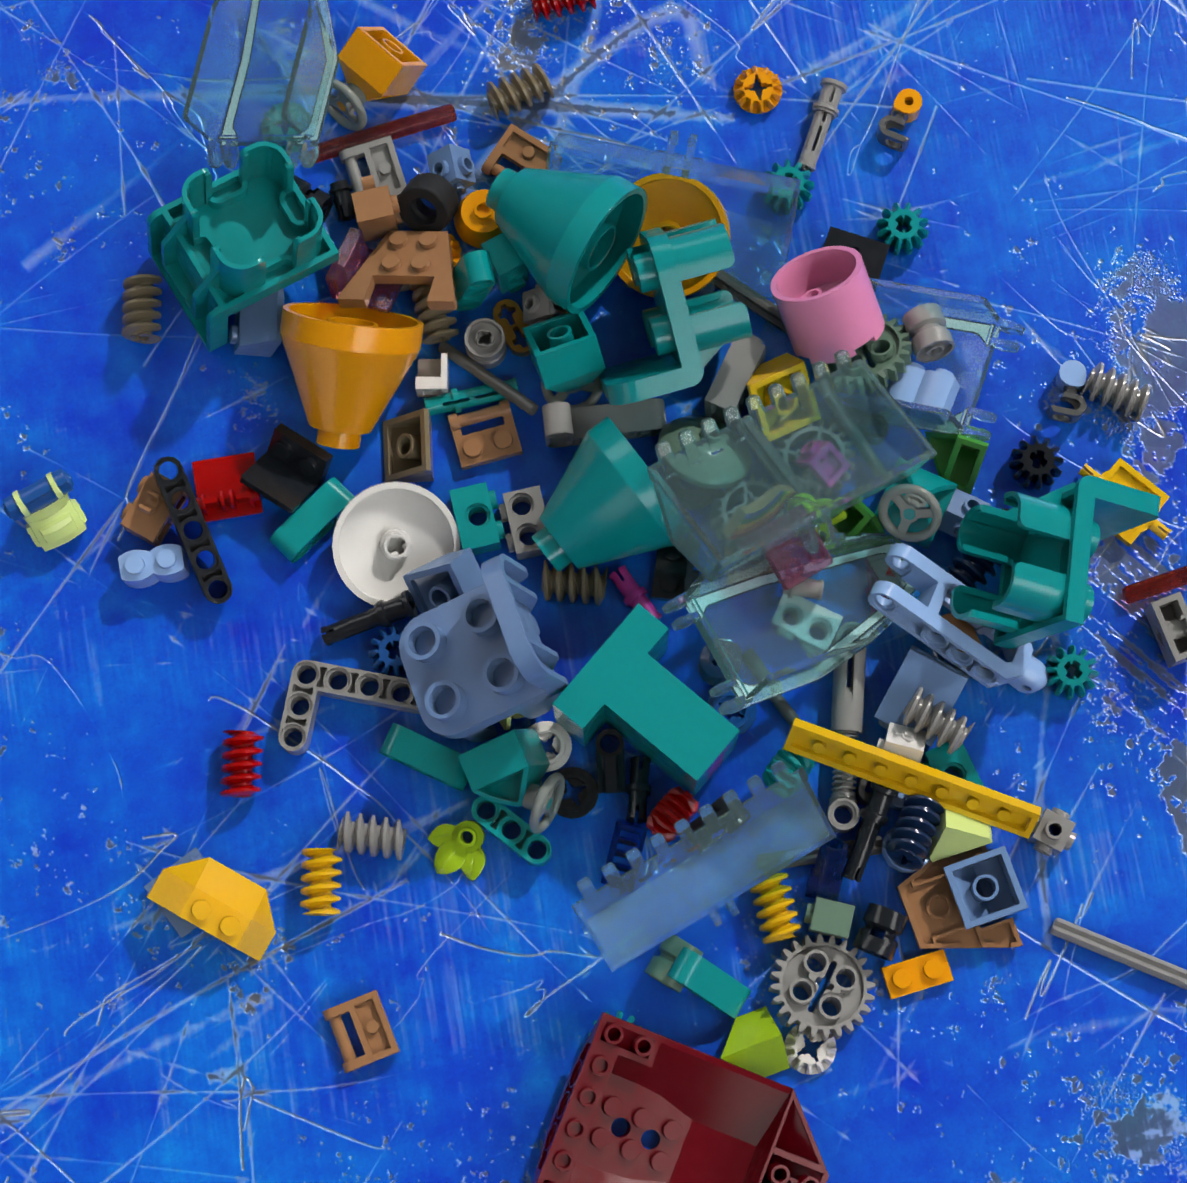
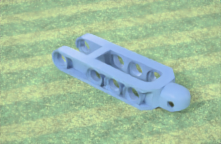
(923, 617)

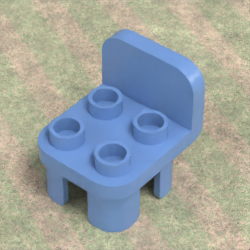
(481, 657)

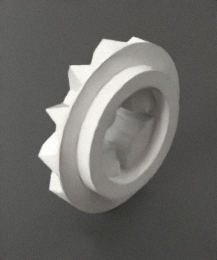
(561, 743)
(805, 1063)

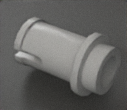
(808, 588)

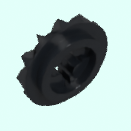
(587, 798)

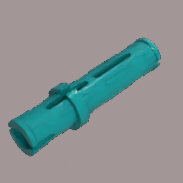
(436, 405)

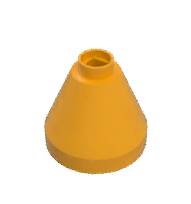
(347, 365)

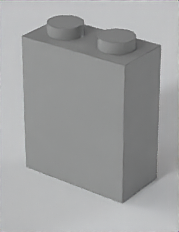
(735, 371)

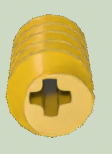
(320, 882)
(775, 909)

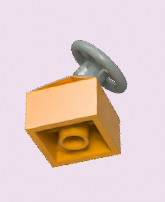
(374, 69)

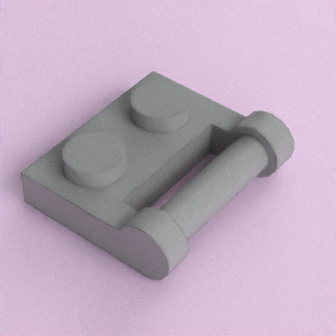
(381, 161)

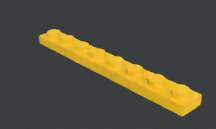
(911, 778)

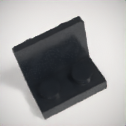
(288, 469)
(672, 574)

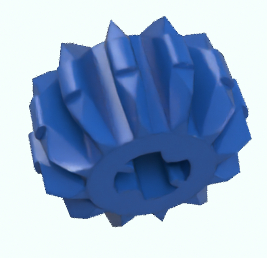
(382, 653)

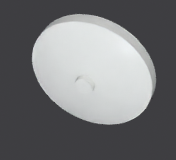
(389, 535)

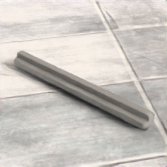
(1119, 952)

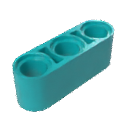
(473, 279)
(311, 520)
(424, 756)
(519, 845)
(709, 982)

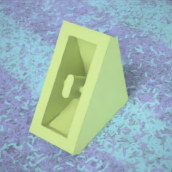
(958, 835)

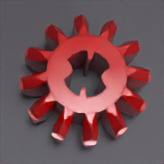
(671, 808)

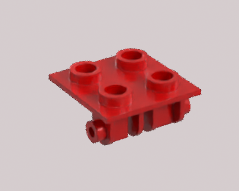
(220, 489)

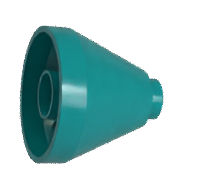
(568, 228)
(602, 505)

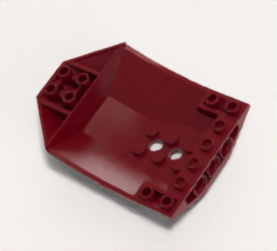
(708, 1116)

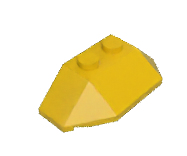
(218, 903)

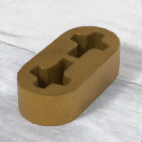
(510, 336)

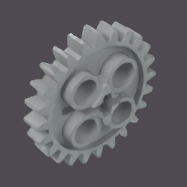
(796, 973)

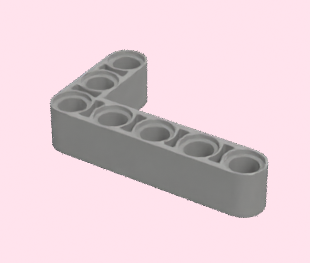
(322, 687)

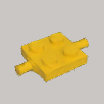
(1126, 475)

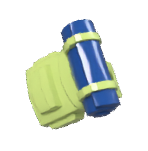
(48, 510)

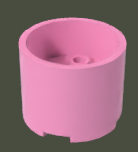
(827, 303)

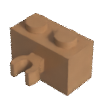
(375, 209)
(148, 514)

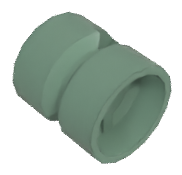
(661, 964)

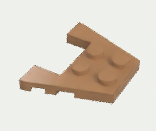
(406, 259)
(937, 918)

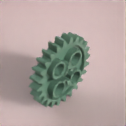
(887, 354)

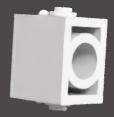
(903, 742)

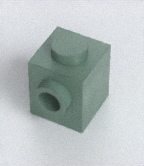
(829, 918)

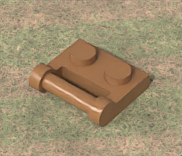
(518, 149)
(488, 444)
(371, 1026)

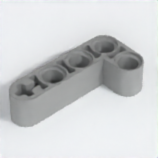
(569, 425)

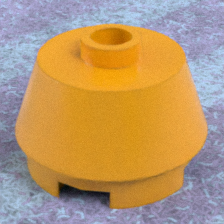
(475, 220)

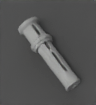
(824, 108)

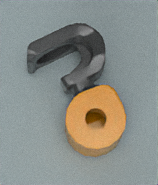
(904, 110)

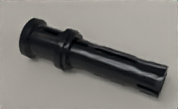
(382, 615)
(873, 817)

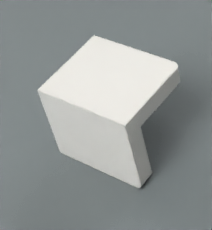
(432, 376)

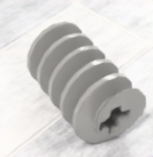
(1117, 390)
(936, 721)
(372, 836)

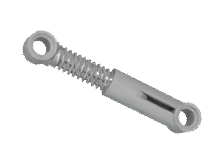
(846, 720)

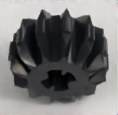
(1024, 460)

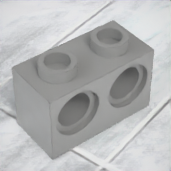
(523, 523)

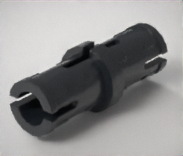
(638, 789)

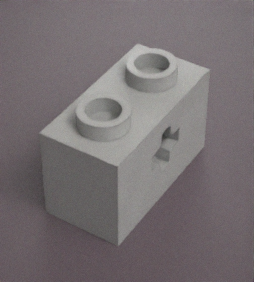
(1169, 626)

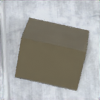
(408, 447)

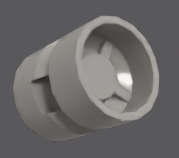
(928, 332)
(485, 342)

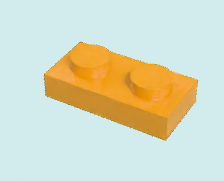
(917, 974)

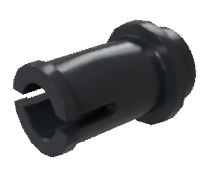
(343, 200)

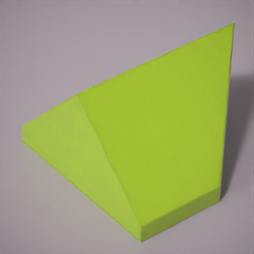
(756, 1044)

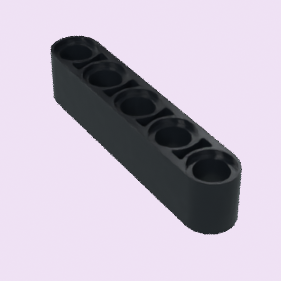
(192, 546)

